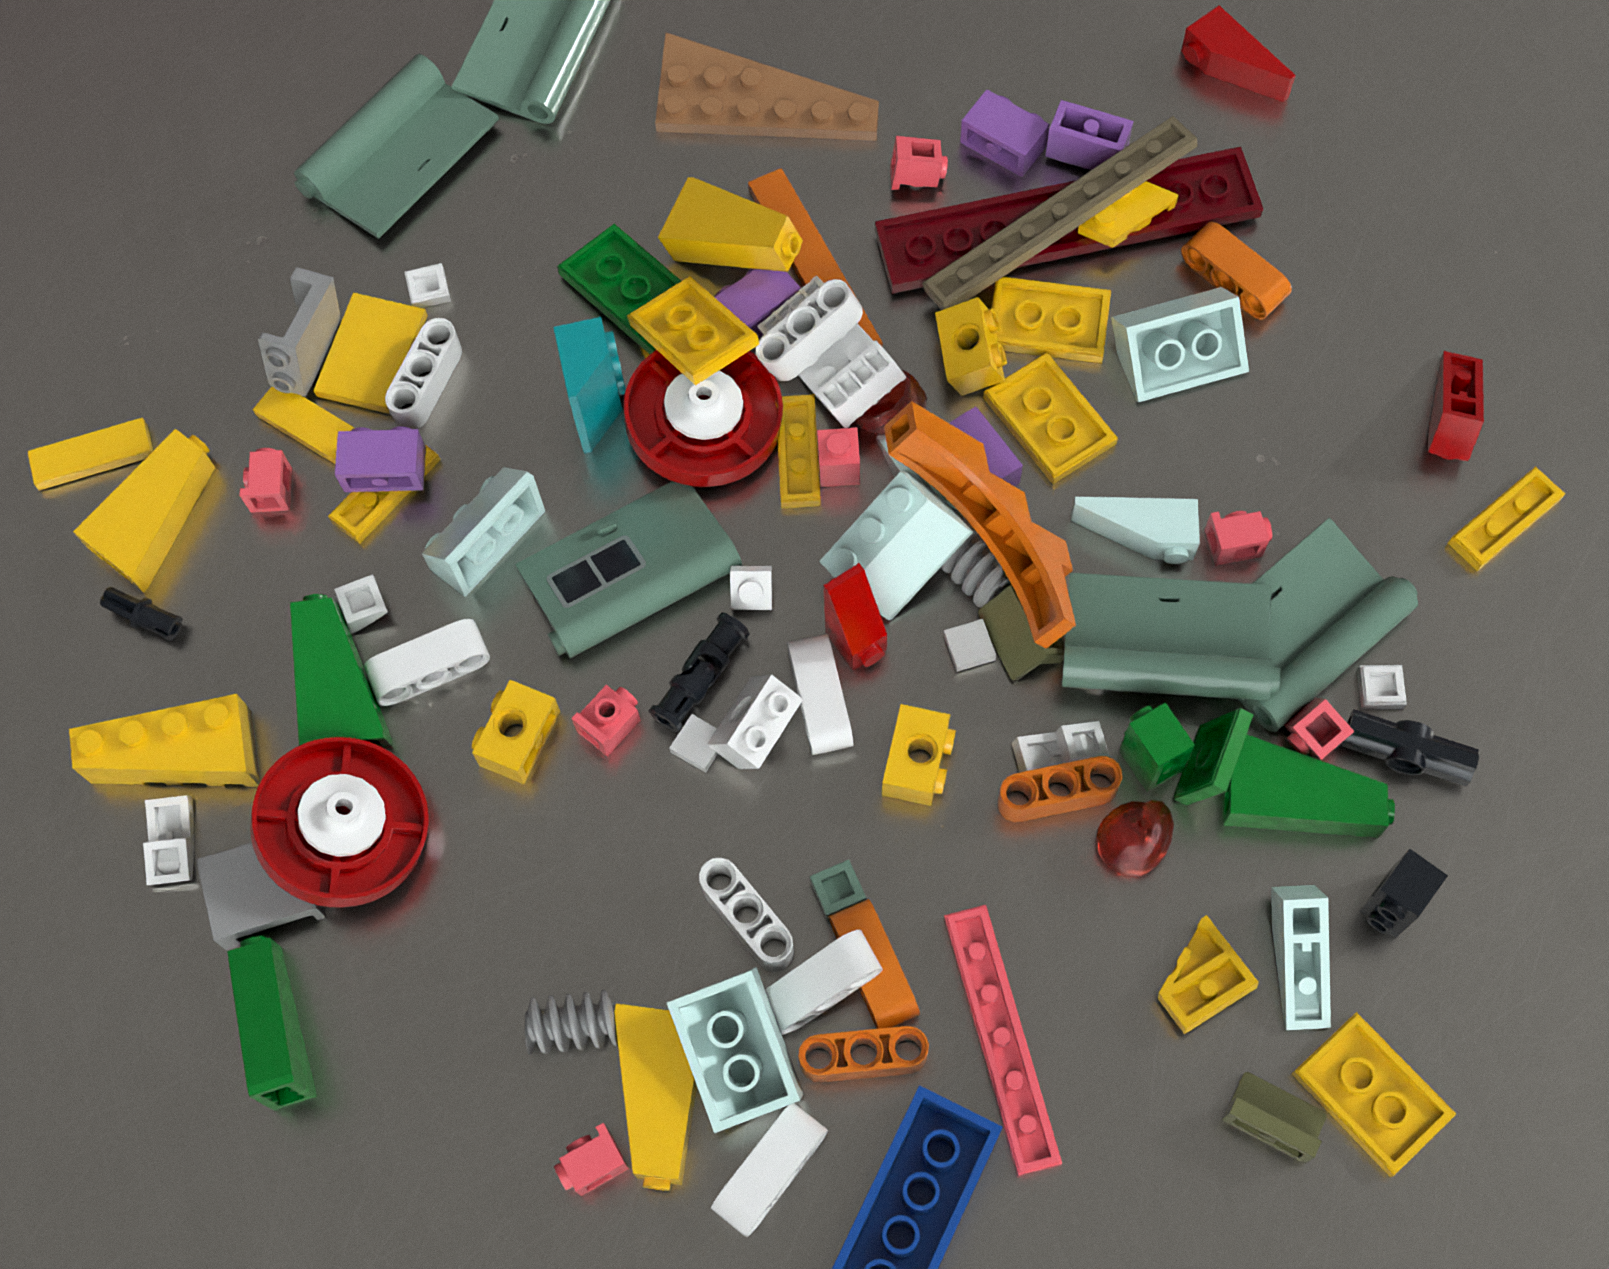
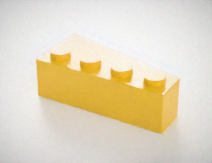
(173, 746)

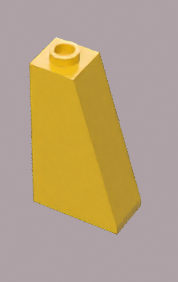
(728, 230)
(148, 509)
(656, 1094)

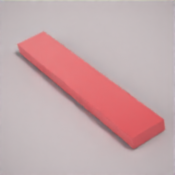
(1002, 1041)

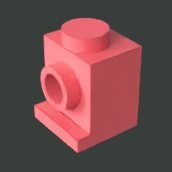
(917, 162)
(267, 481)
(1237, 536)
(607, 732)
(590, 1162)

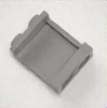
(298, 356)
(244, 897)

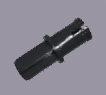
(142, 613)

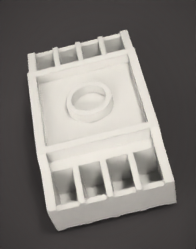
(850, 372)

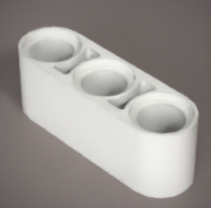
(828, 316)
(421, 358)
(426, 662)
(822, 694)
(740, 895)
(822, 981)
(769, 1169)

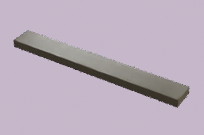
(1060, 214)

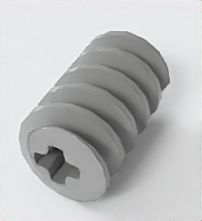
(976, 571)
(570, 1022)

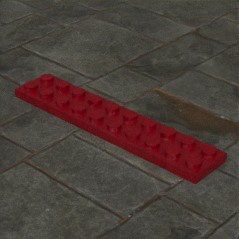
(923, 243)

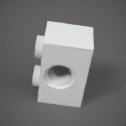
(755, 722)

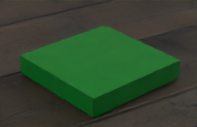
(1213, 757)

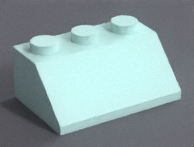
(1181, 343)
(485, 529)
(899, 541)
(735, 1050)

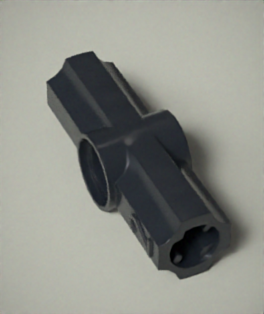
(1411, 748)

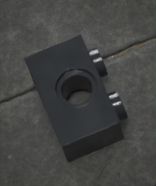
(1403, 894)

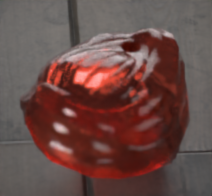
(891, 404)
(1128, 845)

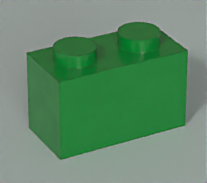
(1155, 746)

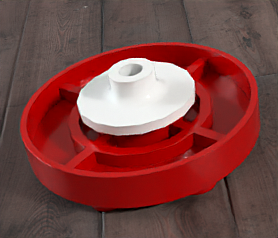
(705, 430)
(339, 822)

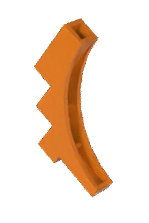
(995, 509)

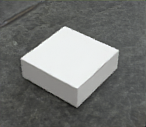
(427, 286)
(969, 645)
(1381, 687)
(692, 743)

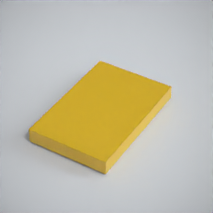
(1051, 319)
(693, 330)
(368, 351)
(1050, 418)
(1373, 1094)

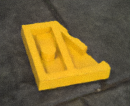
(1128, 214)
(1205, 978)

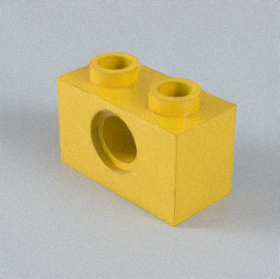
(958, 330)
(916, 730)
(516, 754)

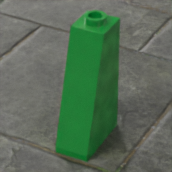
(330, 677)
(1303, 794)
(269, 1025)

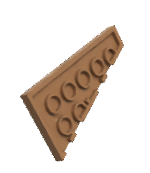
(732, 95)

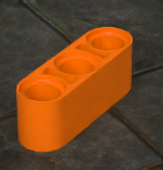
(1237, 268)
(1073, 774)
(888, 994)
(881, 1040)

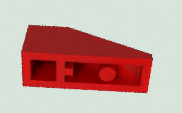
(1233, 55)
(1457, 407)
(854, 618)

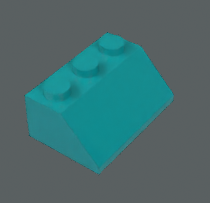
(591, 377)

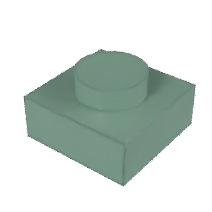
(837, 888)

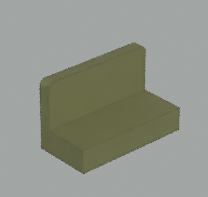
(1013, 638)
(1276, 1117)

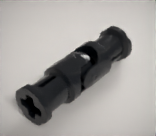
(697, 675)

